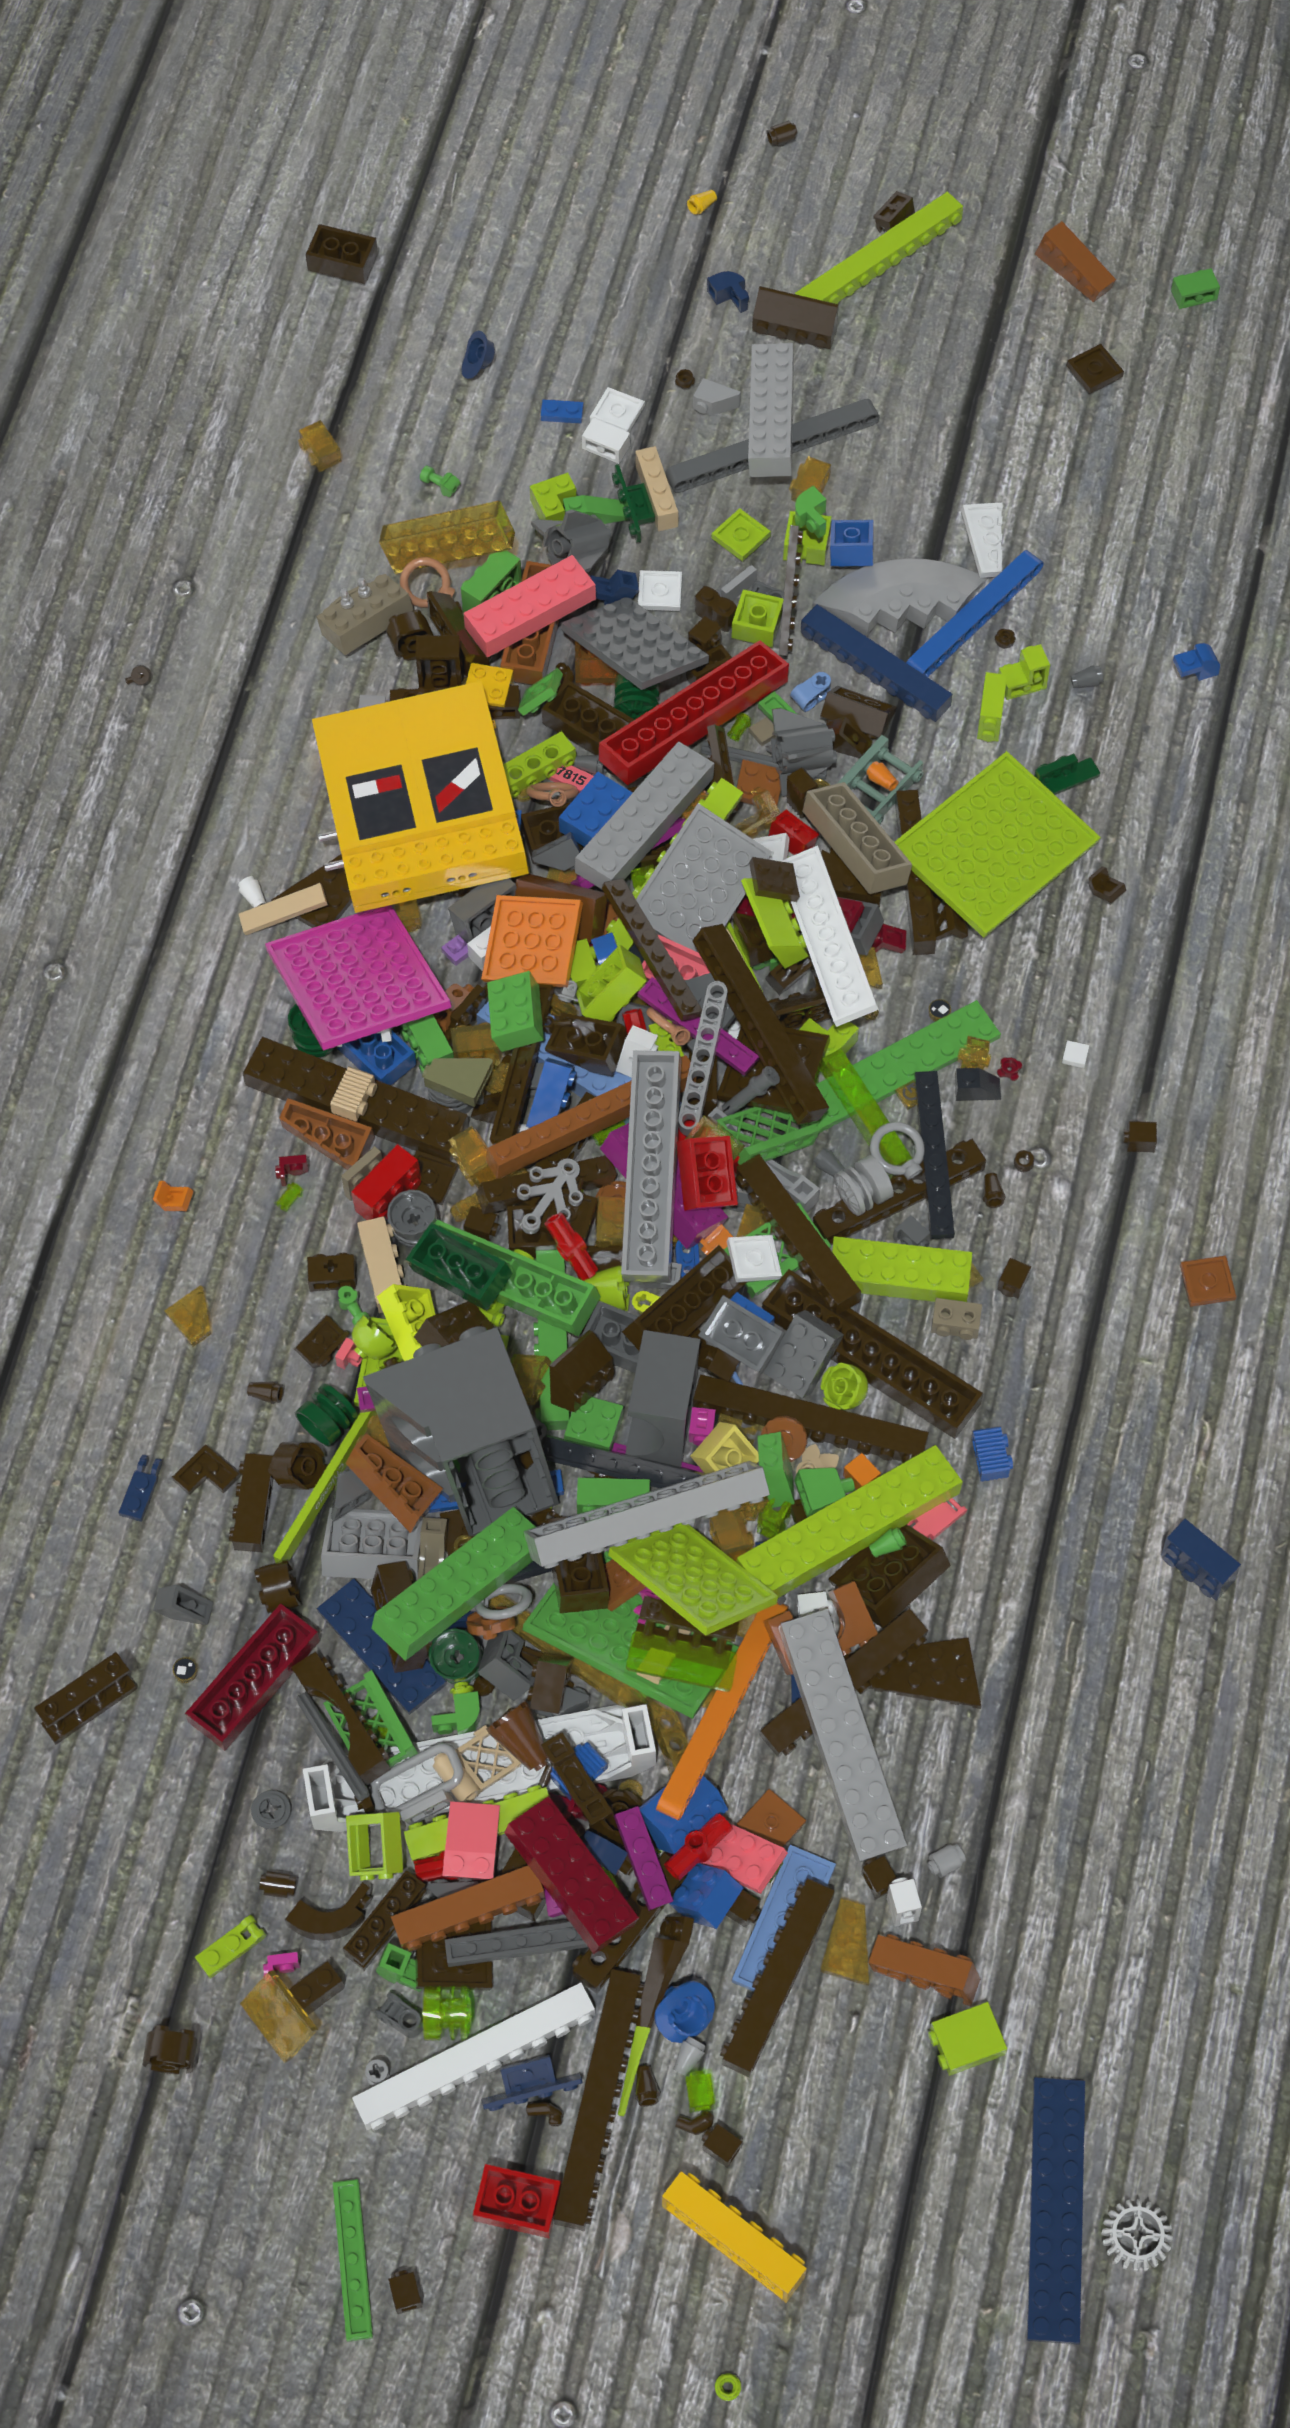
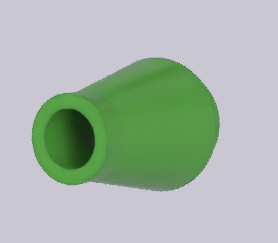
(888, 1542)

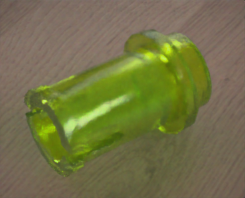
(742, 722)
(289, 1196)

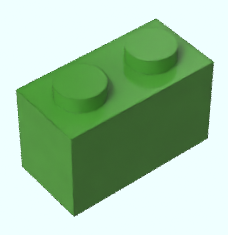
(1195, 288)

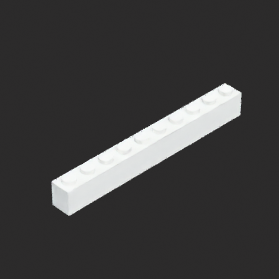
(473, 2057)

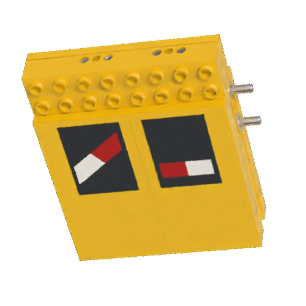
(418, 797)

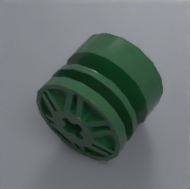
(632, 699)
(302, 1034)
(325, 1416)
(447, 1647)

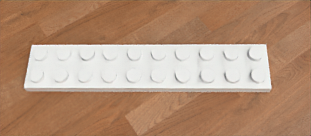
(830, 940)

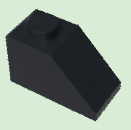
(976, 1085)

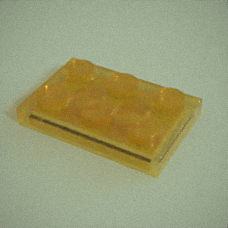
(278, 2016)

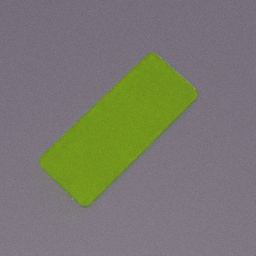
(681, 1661)

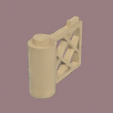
(471, 1785)

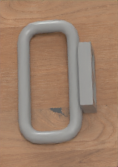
(428, 1802)

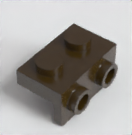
(320, 1342)

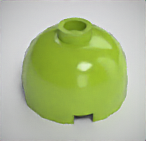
(371, 1340)
(844, 1386)

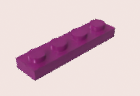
(643, 1858)

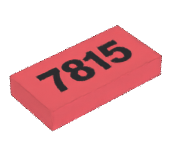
(572, 776)

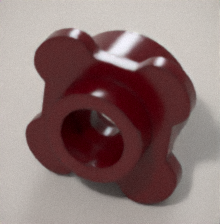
(1009, 1063)

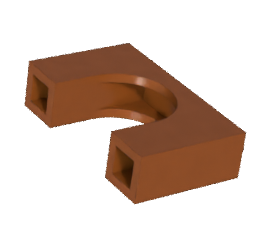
(854, 1620)

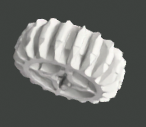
(1148, 2235)

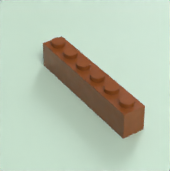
(467, 1907)

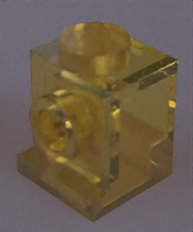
(408, 914)

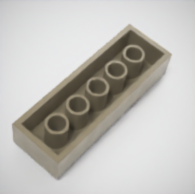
(857, 838)

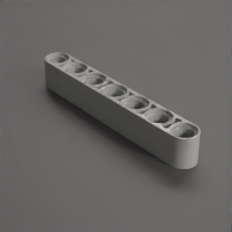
(703, 1047)

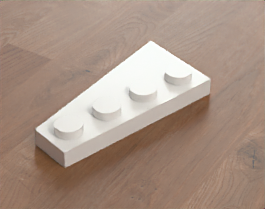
(984, 533)

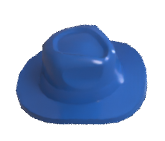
(684, 2011)

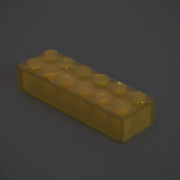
(448, 535)

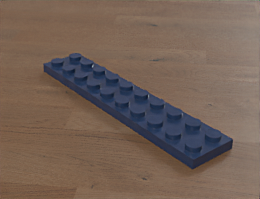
(1056, 2211)

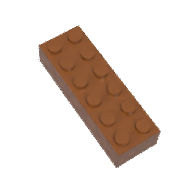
(532, 654)

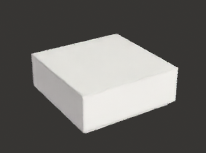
(1075, 1054)

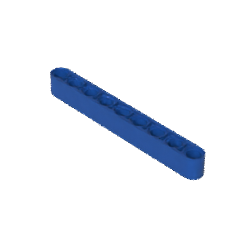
(976, 613)

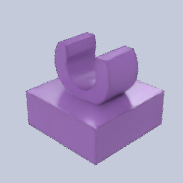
(455, 950)

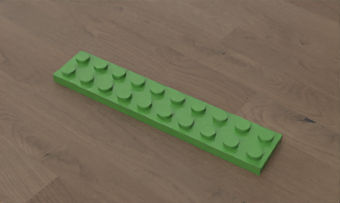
(922, 1051)

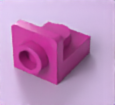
(283, 1962)

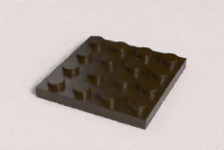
(811, 1049)

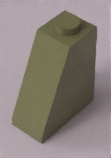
(458, 1077)

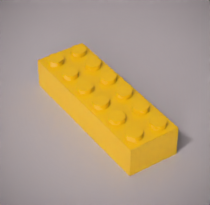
(734, 2236)

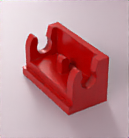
(800, 834)

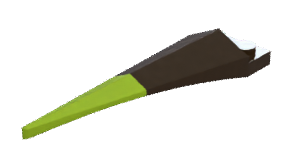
(663, 1963)

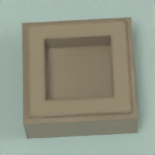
(762, 731)

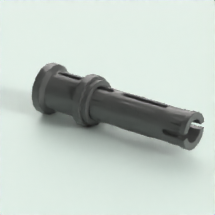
(757, 1087)

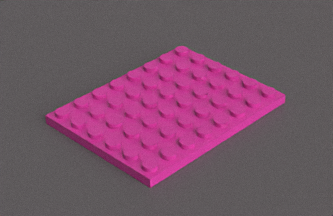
(357, 976)

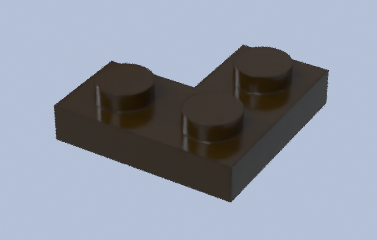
(204, 1466)

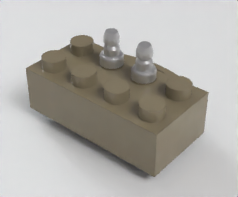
(363, 612)

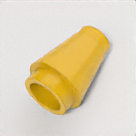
(700, 202)

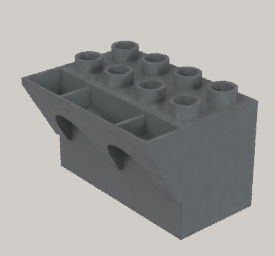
(470, 1409)

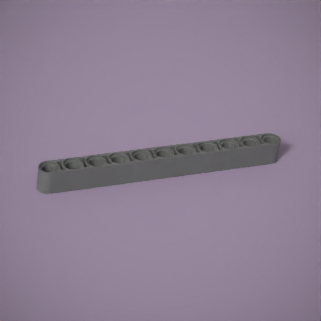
(804, 435)

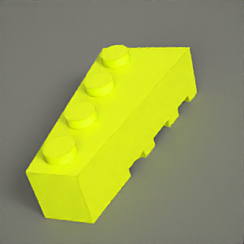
(405, 1312)

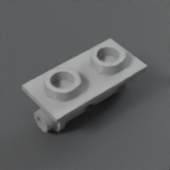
(567, 994)

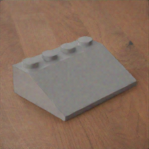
(368, 1539)

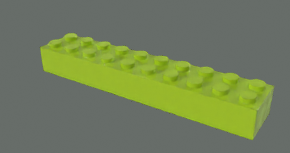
(852, 1522)

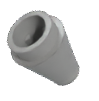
(689, 2054)

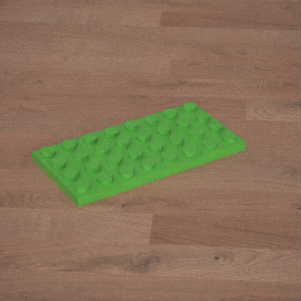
(604, 1641)

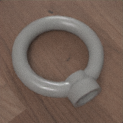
(911, 1167)
(510, 1612)

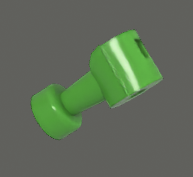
(447, 483)
(349, 1300)

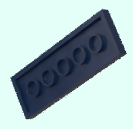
(351, 1616)

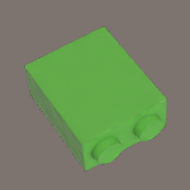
(776, 1467)

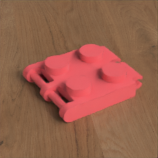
(938, 1519)

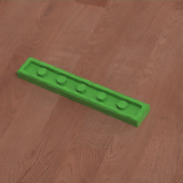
(352, 2260)

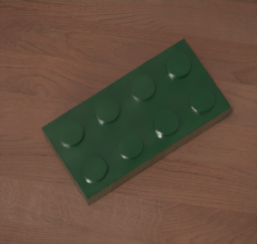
(459, 1266)

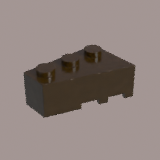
(846, 883)

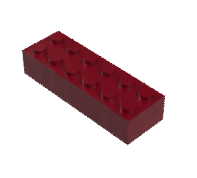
(252, 1677)
(571, 1875)

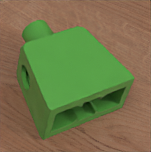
(821, 1488)

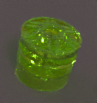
(446, 2013)

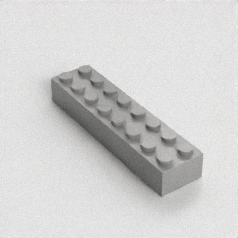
(771, 410)
(645, 816)

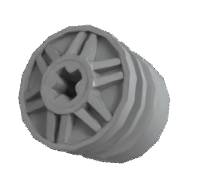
(863, 1185)

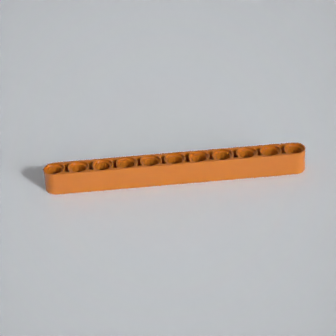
(717, 1718)

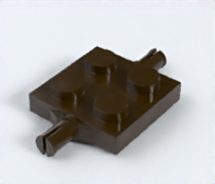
(466, 1012)
(580, 1215)

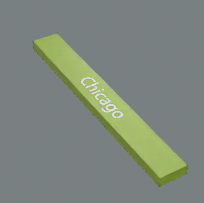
(322, 1490)

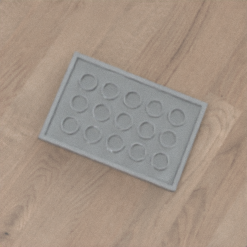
(699, 877)

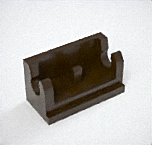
(894, 211)

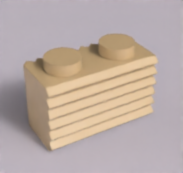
(353, 1093)

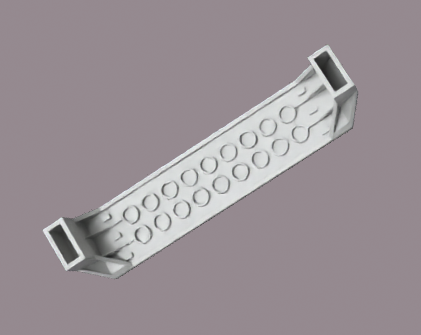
(615, 1732)

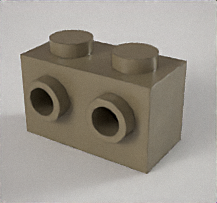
(956, 1318)

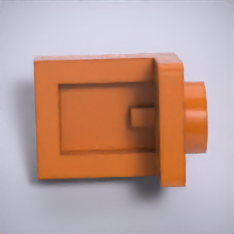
(172, 1197)
(717, 1237)

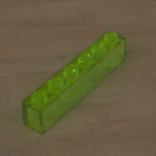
(862, 1106)

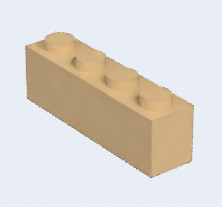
(658, 489)
(380, 1255)

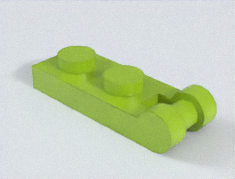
(230, 1947)

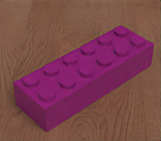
(687, 1225)

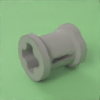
(373, 2065)

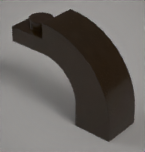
(333, 1924)

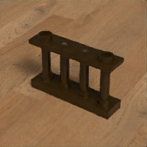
(659, 1612)
(85, 1698)

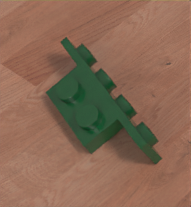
(636, 503)
(1066, 773)

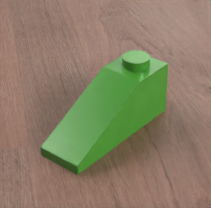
(604, 508)

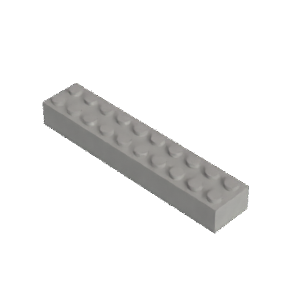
(651, 1166)
(646, 1514)
(842, 1736)

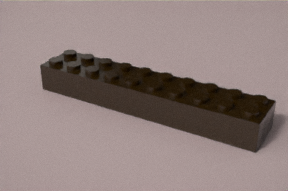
(390, 1112)
(883, 1358)

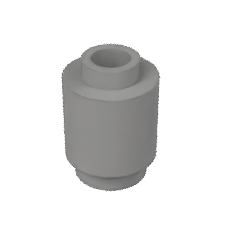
(946, 1860)

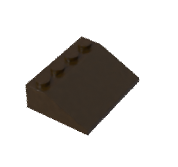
(799, 1007)
(893, 1578)

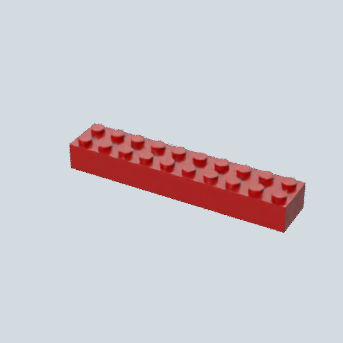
(687, 714)

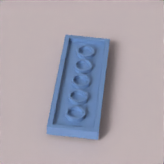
(796, 1868)

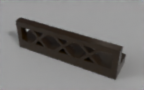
(955, 923)

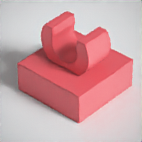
(347, 1355)

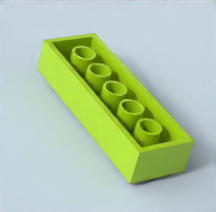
(905, 1269)

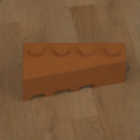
(1074, 262)
(328, 1133)
(394, 1481)
(925, 1967)

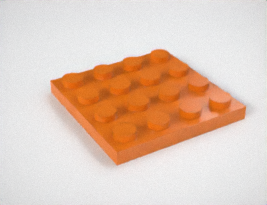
(532, 937)

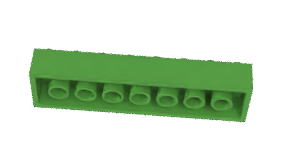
(539, 1288)
(455, 1585)

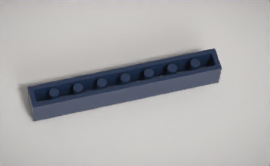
(876, 663)

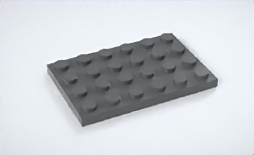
(634, 643)

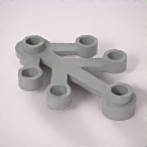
(551, 1192)

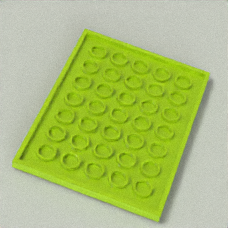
(995, 843)

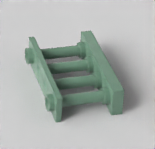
(878, 751)

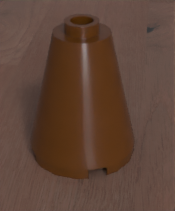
(520, 1736)

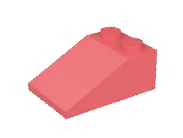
(471, 1841)

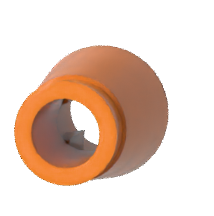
(882, 776)

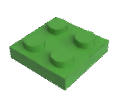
(540, 692)

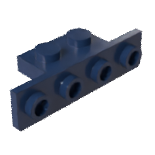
(529, 2080)

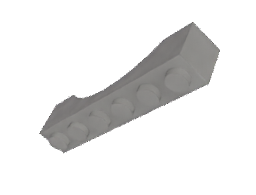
(797, 1185)

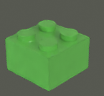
(595, 1423)

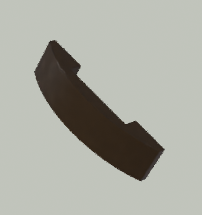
(576, 1780)

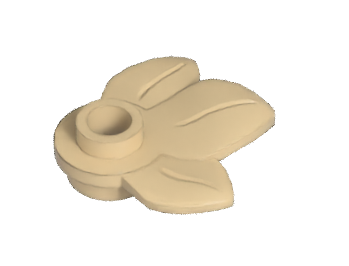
(813, 1459)

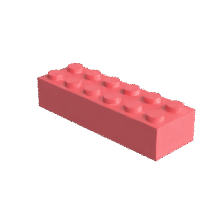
(529, 606)

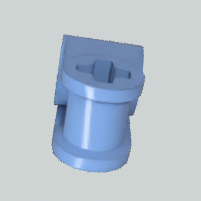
(811, 691)

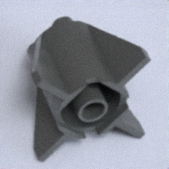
(576, 535)
(800, 744)

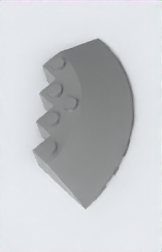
(900, 591)

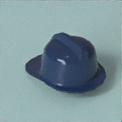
(478, 354)

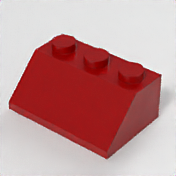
(707, 1173)

